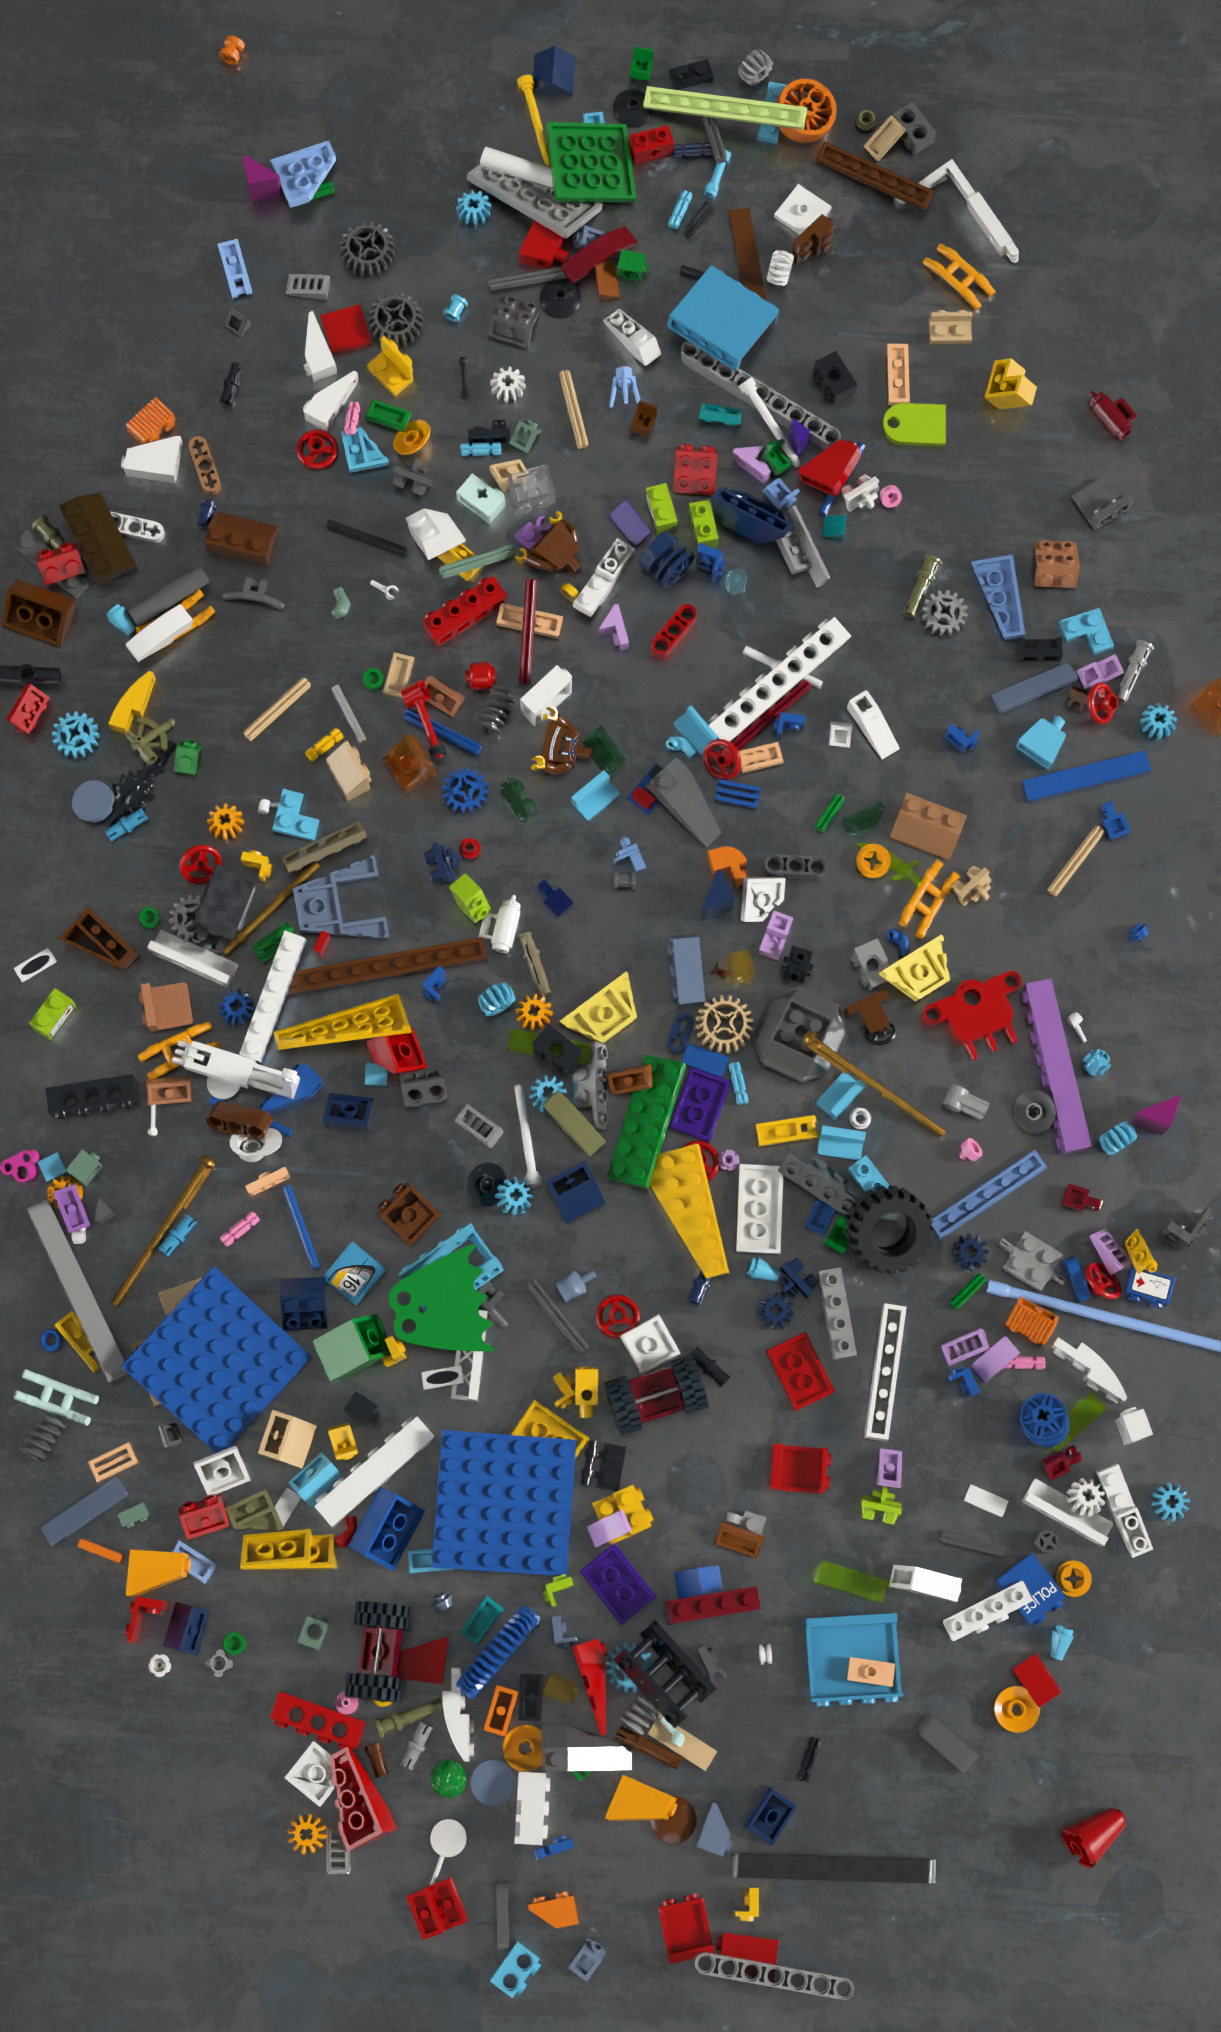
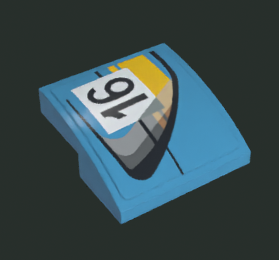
(354, 1273)

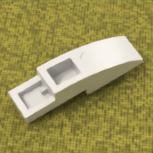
(604, 578)
(1098, 1375)
(1124, 1511)
(458, 1724)

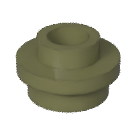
(866, 115)

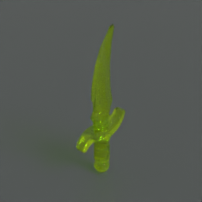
(901, 867)

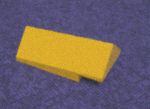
(288, 1551)

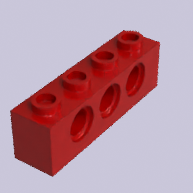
(286, 1703)

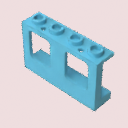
(491, 1265)

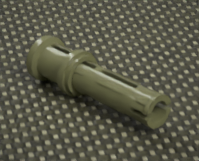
(49, 533)
(925, 577)
(399, 1720)

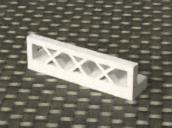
(475, 1372)

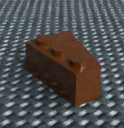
(98, 938)

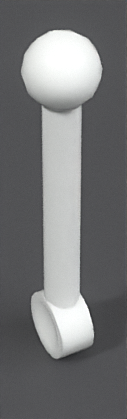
(152, 1131)

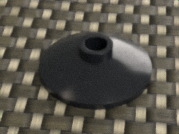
(631, 115)
(560, 306)
(493, 1178)

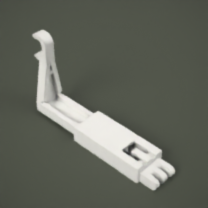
(977, 207)
(236, 1069)

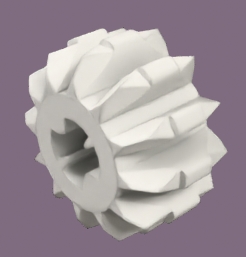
(780, 267)
(508, 392)
(1079, 1501)

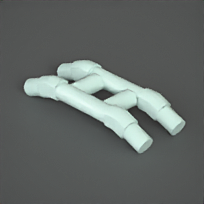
(50, 1384)

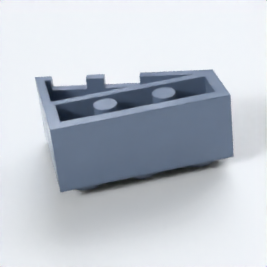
(686, 968)

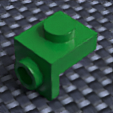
(641, 63)
(775, 458)
(187, 757)
(836, 1237)

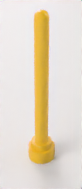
(526, 84)

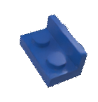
(711, 559)

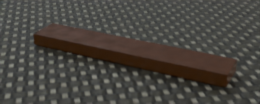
(875, 176)
(746, 251)

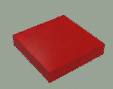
(346, 329)

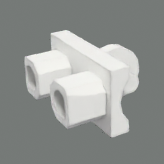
(863, 494)

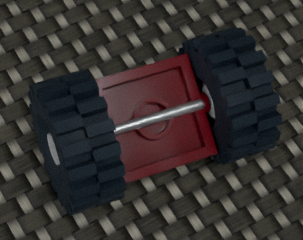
(656, 1394)
(379, 1651)

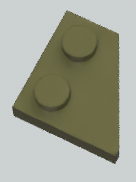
(255, 1513)

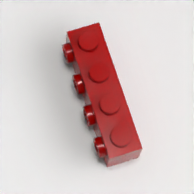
(465, 610)

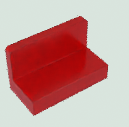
(1037, 1680)

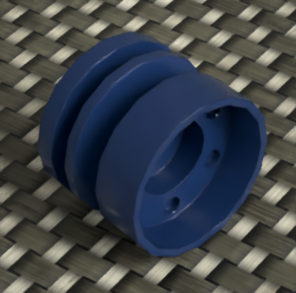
(670, 562)

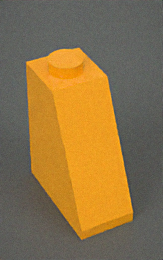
(154, 1570)
(639, 1802)

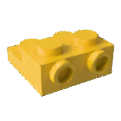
(629, 1501)

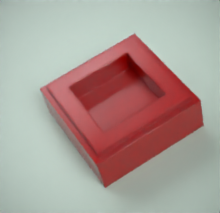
(321, 943)

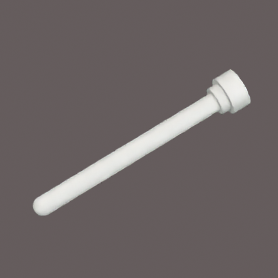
(749, 388)
(532, 1178)

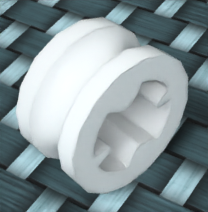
(765, 1654)

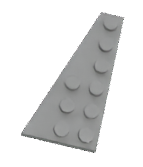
(534, 200)

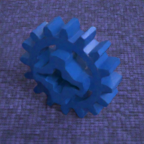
(472, 787)

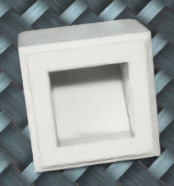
(840, 734)

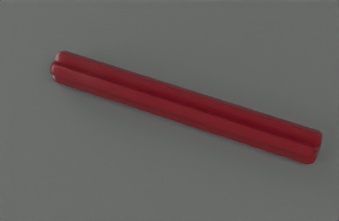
(528, 631)
(772, 713)

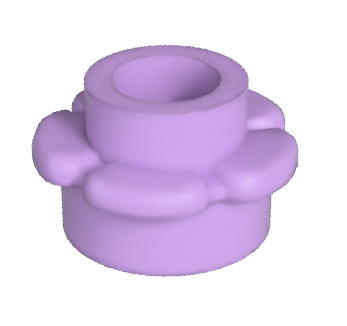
(723, 1164)

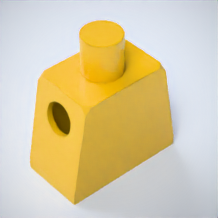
(586, 1379)

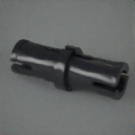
(231, 384)
(710, 1367)

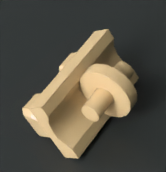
(975, 888)

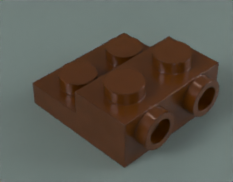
(814, 239)
(407, 1213)

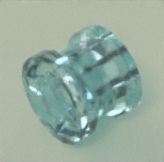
(736, 576)

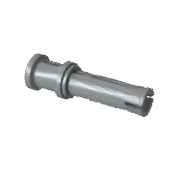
(1136, 663)

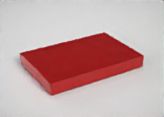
(800, 1371)

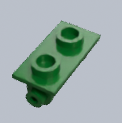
(268, 946)

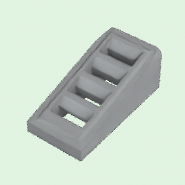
(323, 280)
(494, 1135)
(329, 1849)

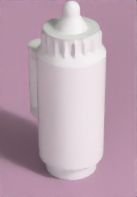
(505, 926)

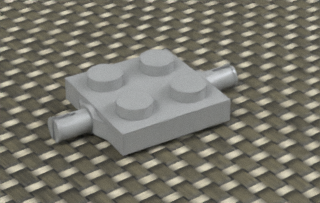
(1032, 1261)

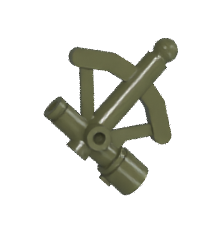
(142, 743)

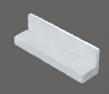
(193, 958)
(1055, 1506)

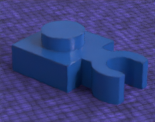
(559, 1844)

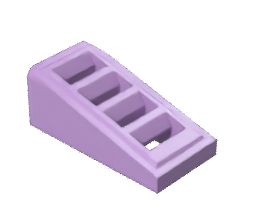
(1115, 1257)
(984, 1341)

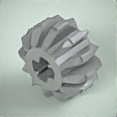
(755, 67)

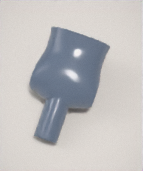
(573, 1284)

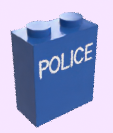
(1040, 1585)

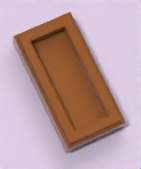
(739, 1540)

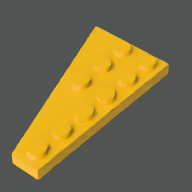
(364, 1021)
(686, 1197)

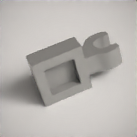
(749, 1521)

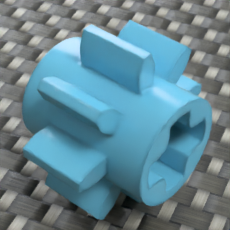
(1097, 1062)

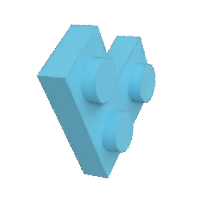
(1090, 625)
(290, 822)

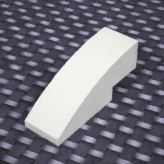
(160, 633)

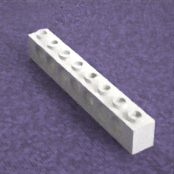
(837, 637)

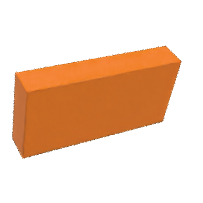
(102, 1551)

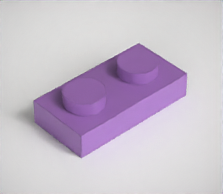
(71, 1208)

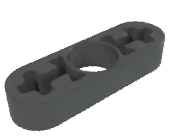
(502, 1916)

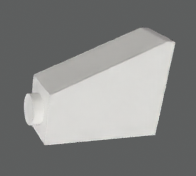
(154, 460)
(925, 1582)

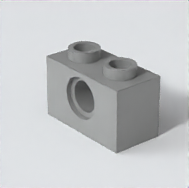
(874, 953)

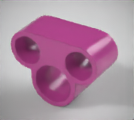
(18, 1161)

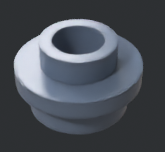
(442, 1602)

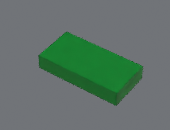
(388, 415)

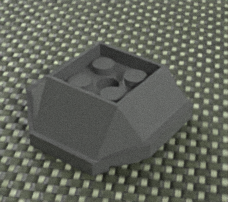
(776, 1036)

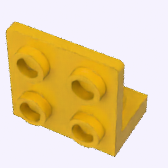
(392, 367)

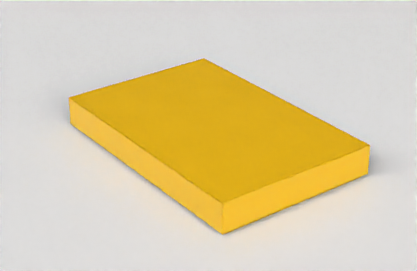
(542, 1422)

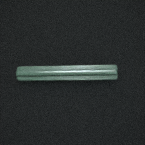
(477, 561)

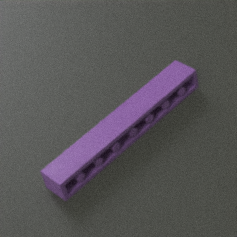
(1056, 1066)

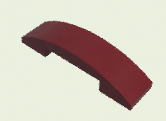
(598, 252)

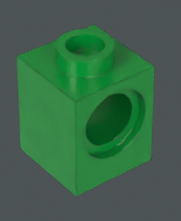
(632, 265)

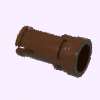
(377, 1760)

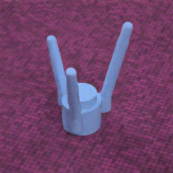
(624, 380)

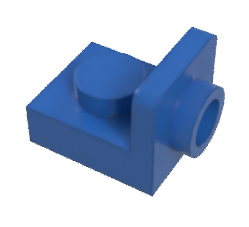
(791, 721)
(959, 738)
(435, 980)
(968, 1382)

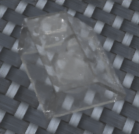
(531, 489)

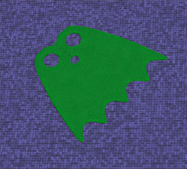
(450, 1301)

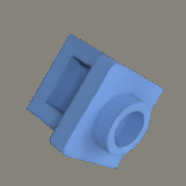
(780, 494)

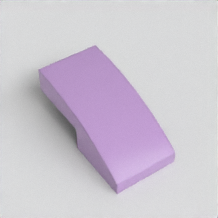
(1100, 672)
(775, 935)
(995, 1359)
(609, 1528)

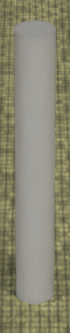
(349, 714)

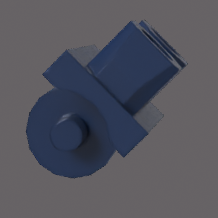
(446, 862)
(791, 1272)

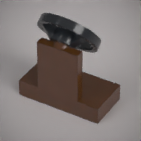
(873, 1016)

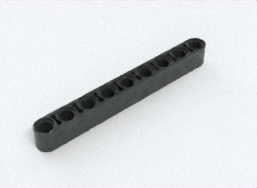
(833, 1868)

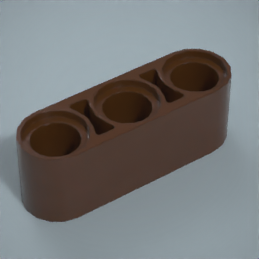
(239, 1120)

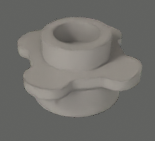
(212, 1663)

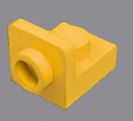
(752, 1900)

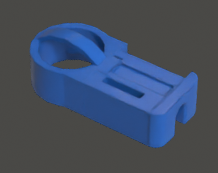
(1076, 1278)

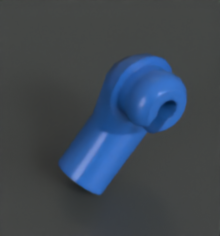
(899, 940)

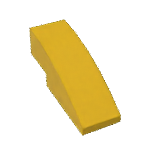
(132, 703)

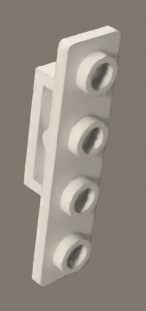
(986, 1611)

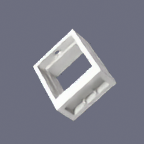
(546, 693)

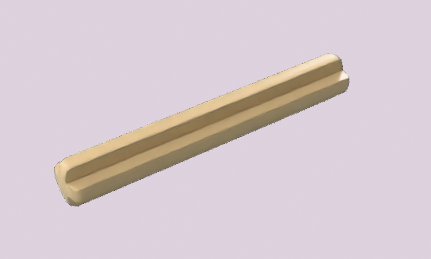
(573, 409)
(276, 709)
(1076, 860)

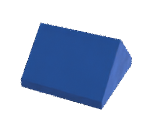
(698, 1581)

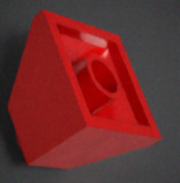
(397, 1052)

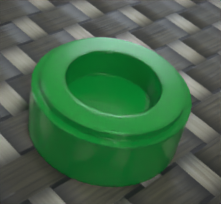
(373, 679)
(149, 918)
(234, 1643)

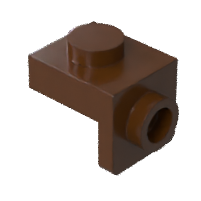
(644, 418)

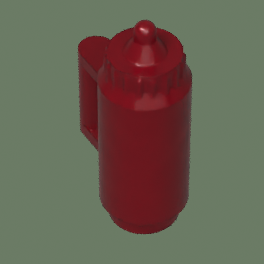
(1111, 415)

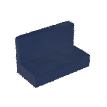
(185, 1628)

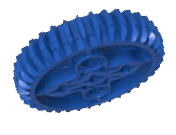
(497, 1652)

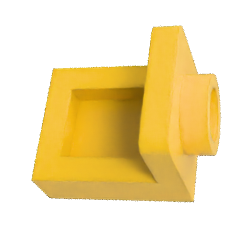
(256, 860)
(396, 1349)
(564, 1384)
(343, 1441)

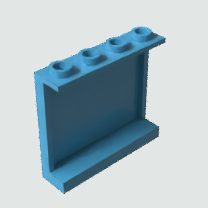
(722, 317)
(834, 1640)

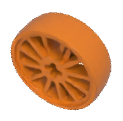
(823, 96)

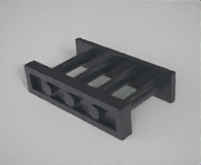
(678, 1662)

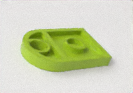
(917, 424)

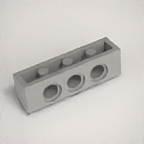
(837, 1314)

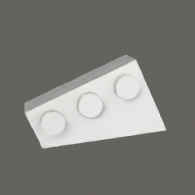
(531, 1808)

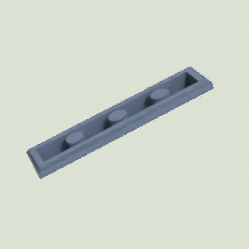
(1034, 688)
(84, 1511)

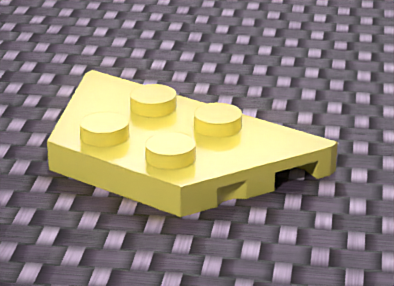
(920, 970)
(604, 1012)

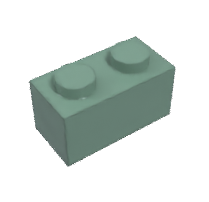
(134, 1515)

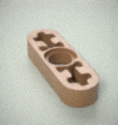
(205, 457)

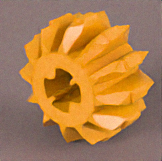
(224, 814)
(535, 1004)
(306, 1825)

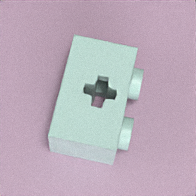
(487, 507)

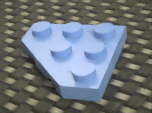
(304, 171)

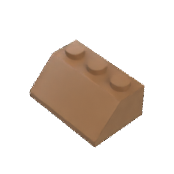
(928, 826)

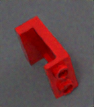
(799, 1469)
(685, 1928)

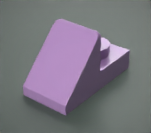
(748, 460)
(612, 624)
(889, 1468)

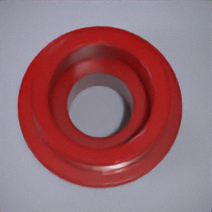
(469, 854)

